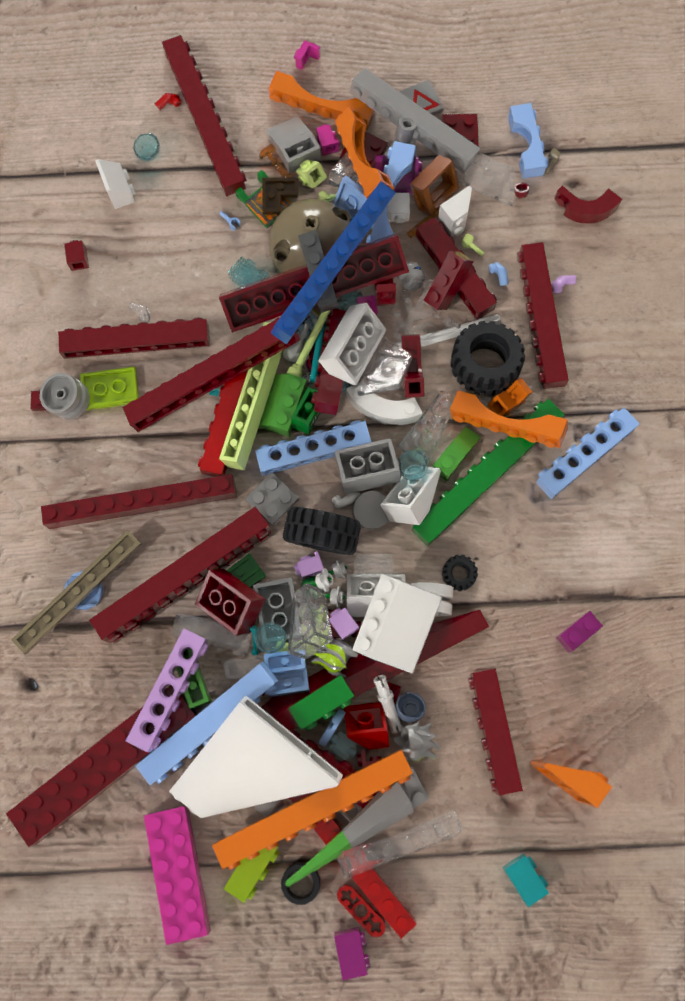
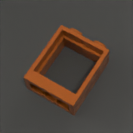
(431, 202)

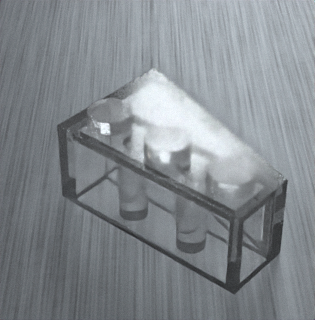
(309, 622)

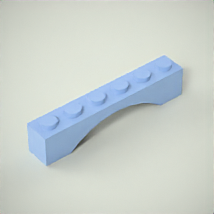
(400, 163)

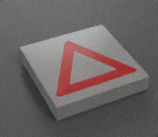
(424, 96)

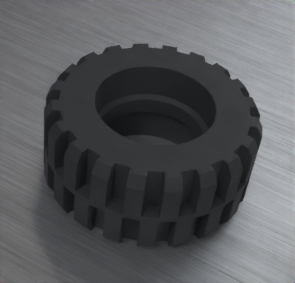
(494, 338)
(321, 530)

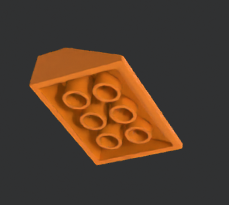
(582, 785)

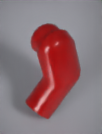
(168, 98)

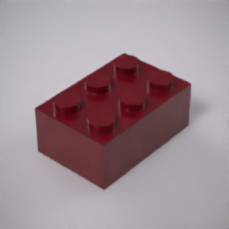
(229, 601)

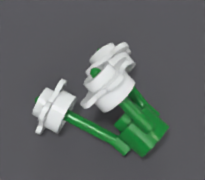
(325, 580)

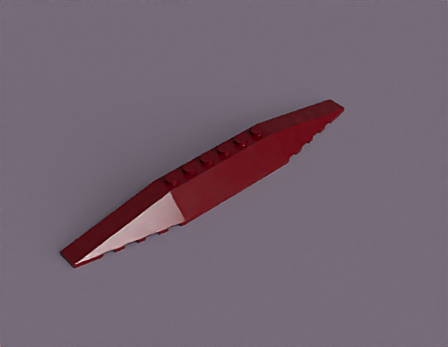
(362, 669)

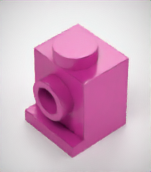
(327, 140)

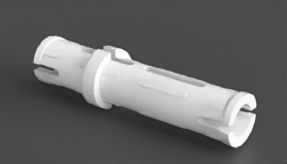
(385, 696)

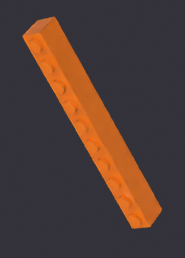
(312, 809)

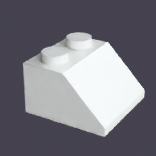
(116, 183)
(454, 212)

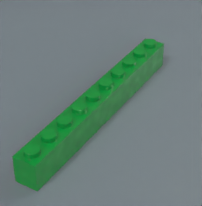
(478, 480)

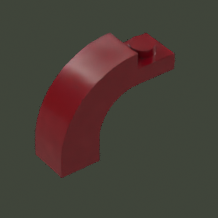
(587, 211)
(385, 293)
(413, 380)

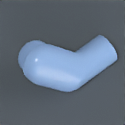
(500, 271)

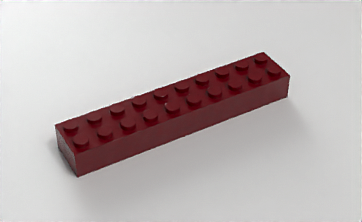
(273, 295)
(180, 576)
(89, 776)

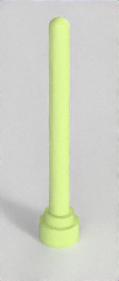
(296, 369)

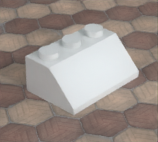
(361, 590)

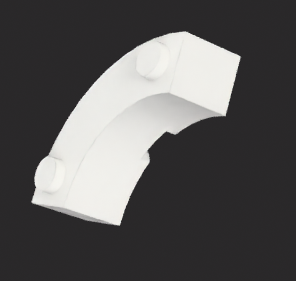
(384, 410)

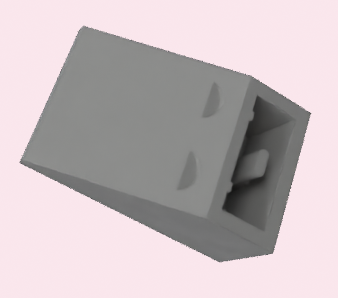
(294, 143)

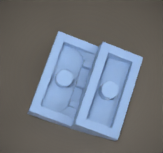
(290, 672)

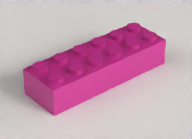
(177, 875)

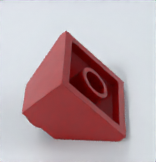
(367, 725)

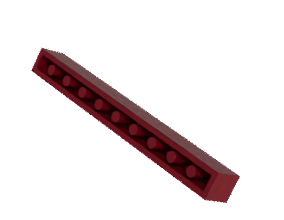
(204, 117)
(205, 377)
(138, 501)

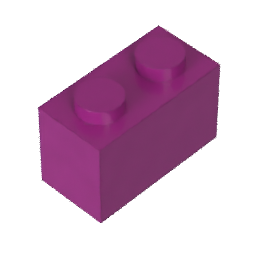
(579, 631)
(351, 953)

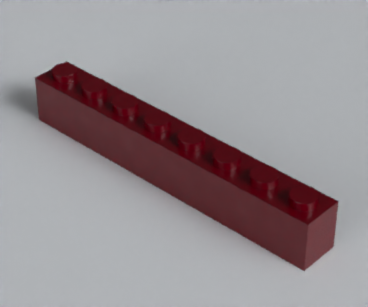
(543, 316)
(134, 338)

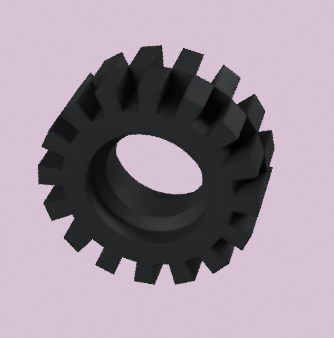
(467, 564)

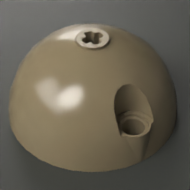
(302, 218)

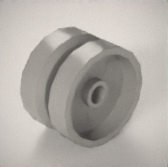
(64, 396)

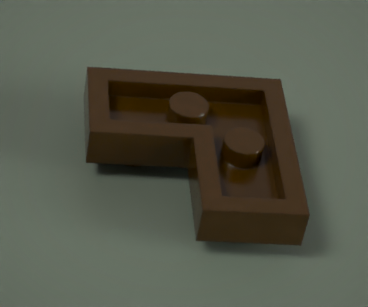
(276, 188)

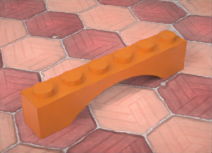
(286, 90)
(352, 130)
(545, 430)

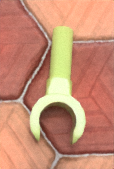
(324, 196)
(467, 243)

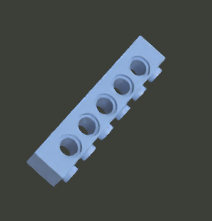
(621, 419)
(307, 456)

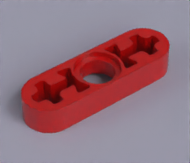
(376, 917)

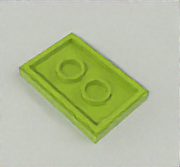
(111, 387)

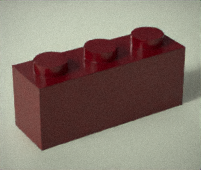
(448, 280)

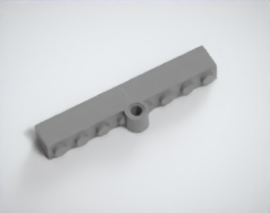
(413, 120)

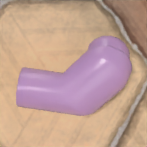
(561, 281)

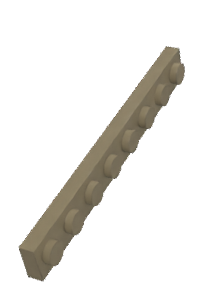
(76, 592)

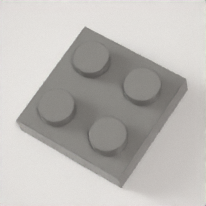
(272, 498)

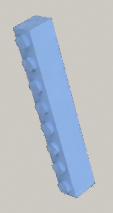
(204, 725)

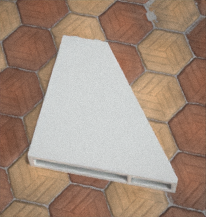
(251, 764)

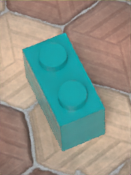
(526, 880)

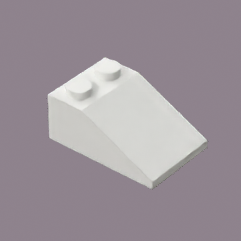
(411, 499)

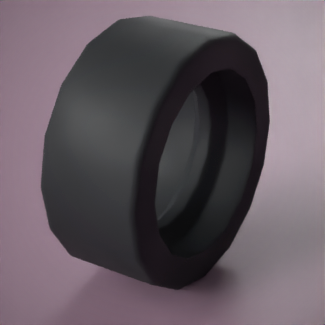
(290, 896)

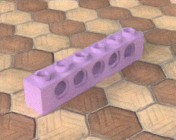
(138, 734)

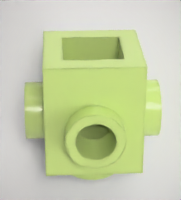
(311, 173)

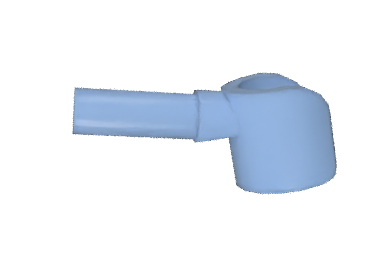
(230, 220)

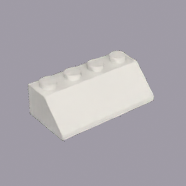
(353, 344)

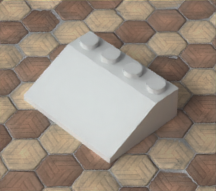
(397, 623)

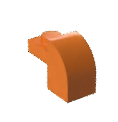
(511, 399)

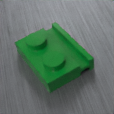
(247, 571)

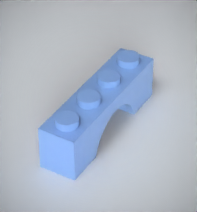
(523, 121)

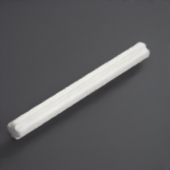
(452, 332)

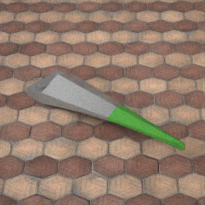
(375, 817)

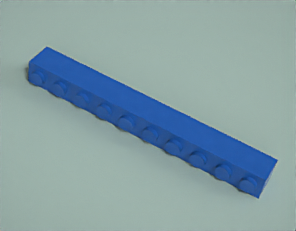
(332, 263)

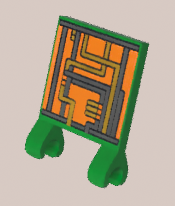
(255, 202)

